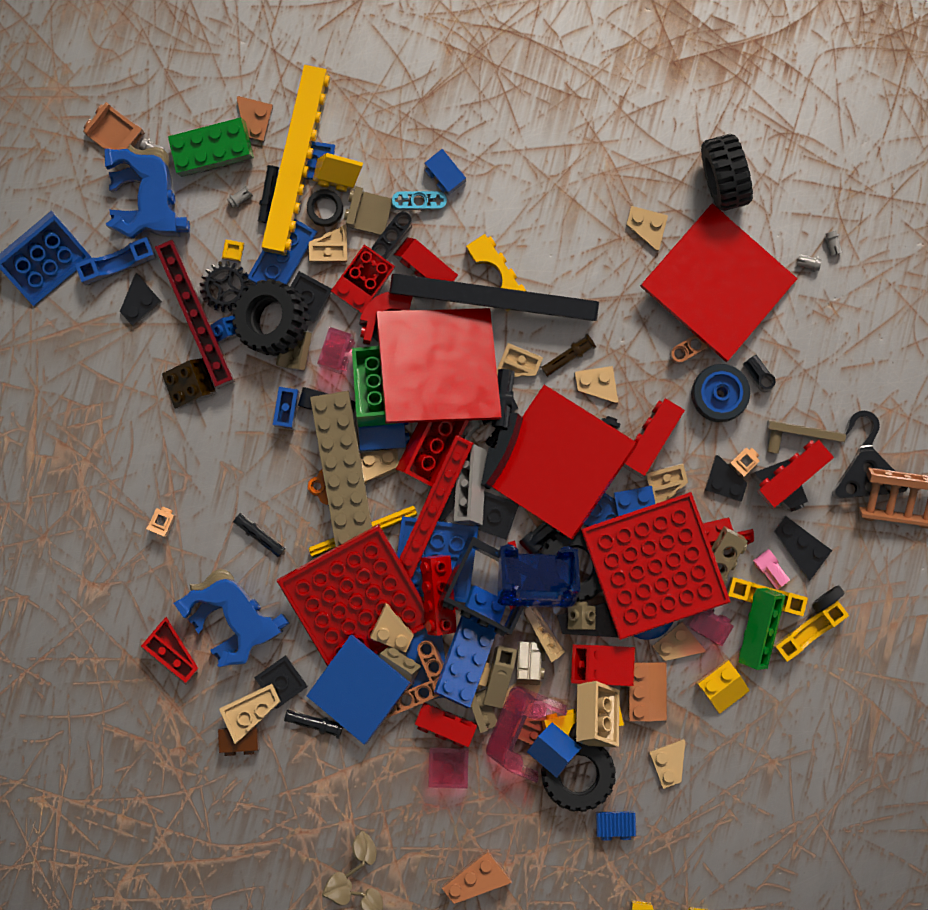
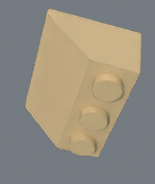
(597, 714)

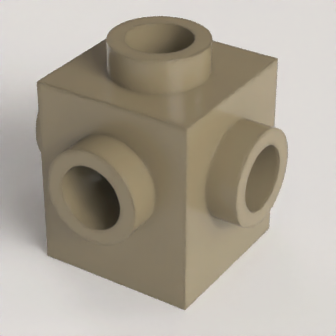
(581, 616)

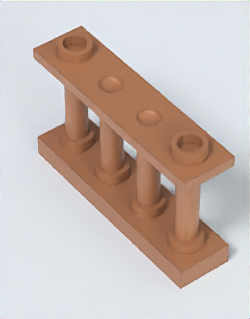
(896, 480)

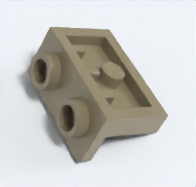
(483, 714)

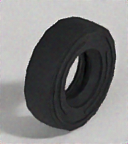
(828, 599)

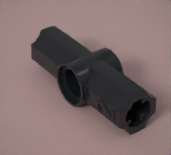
(506, 394)

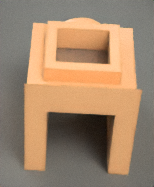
(745, 461)
(161, 521)

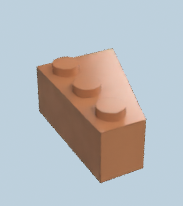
(476, 878)

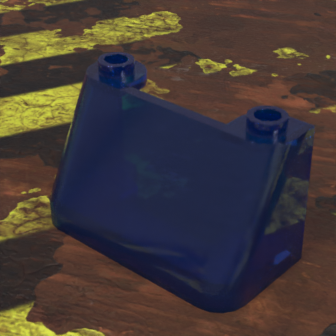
(538, 578)

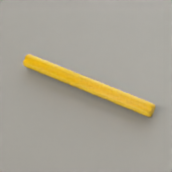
(384, 522)

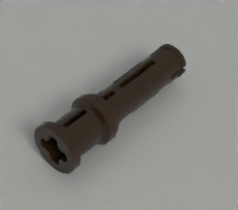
(577, 350)

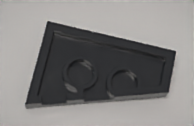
(802, 546)

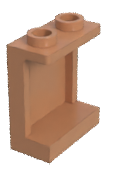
(112, 129)

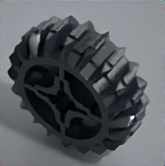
(227, 279)

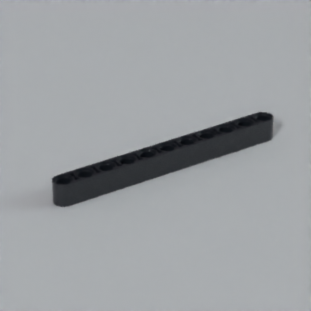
(494, 297)

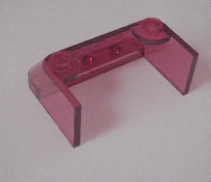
(517, 707)

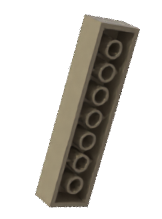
(341, 465)

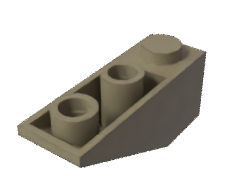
(499, 676)

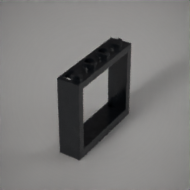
(466, 612)

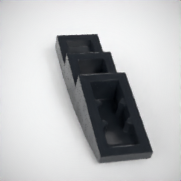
(499, 456)

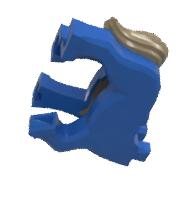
(154, 193)
(240, 612)

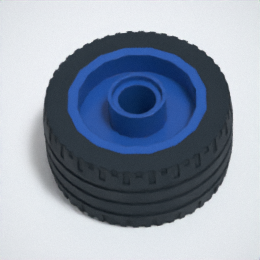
(734, 388)

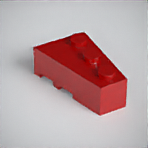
(423, 261)
(170, 652)
(445, 725)

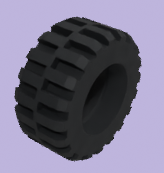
(727, 172)
(251, 307)
(591, 585)
(595, 794)

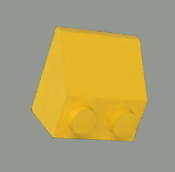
(337, 172)
(723, 686)

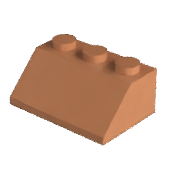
(649, 694)

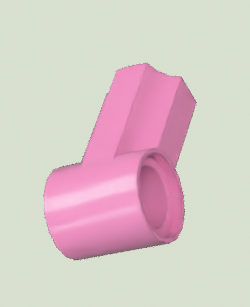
(768, 565)

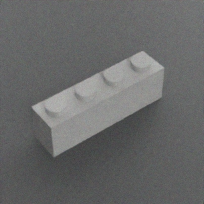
(469, 491)

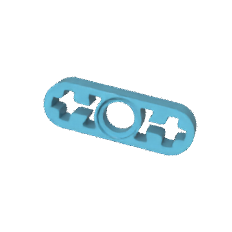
(404, 196)

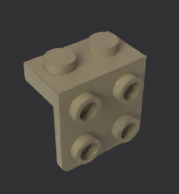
(367, 211)

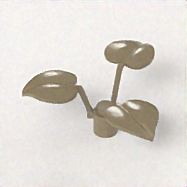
(339, 887)

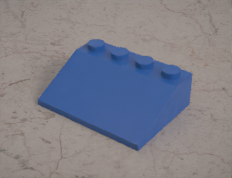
(42, 258)

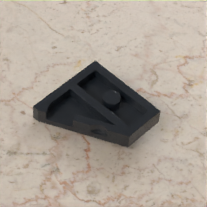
(725, 481)

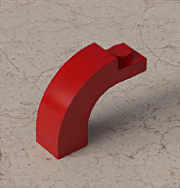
(382, 302)

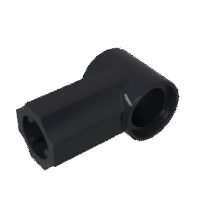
(758, 372)
(534, 540)

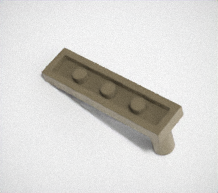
(778, 428)

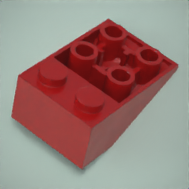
(363, 279)
(603, 664)

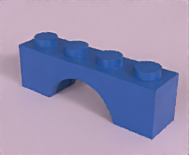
(126, 258)

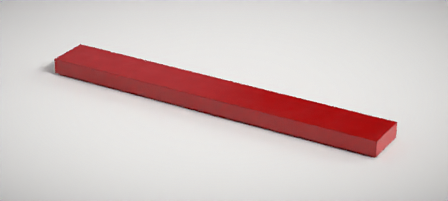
(435, 503)

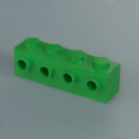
(761, 628)

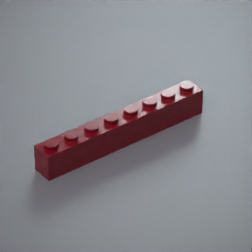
(194, 314)

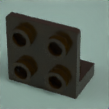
(188, 382)

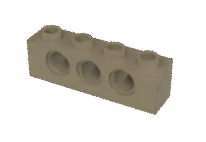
(728, 539)

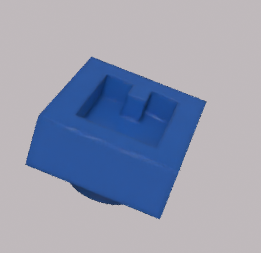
(224, 328)

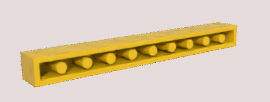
(294, 160)

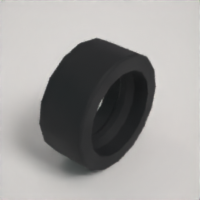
(324, 193)

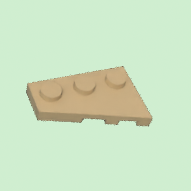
(248, 711)

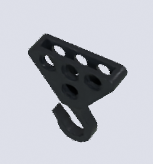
(865, 454)

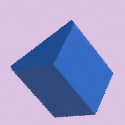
(554, 749)

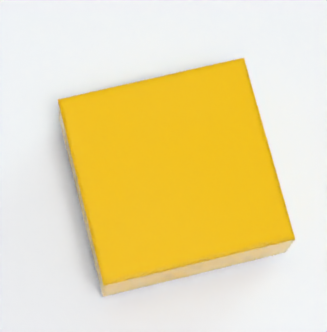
(233, 250)

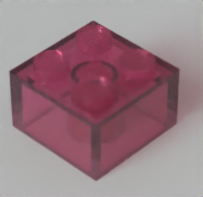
(336, 350)
(711, 626)
(448, 767)

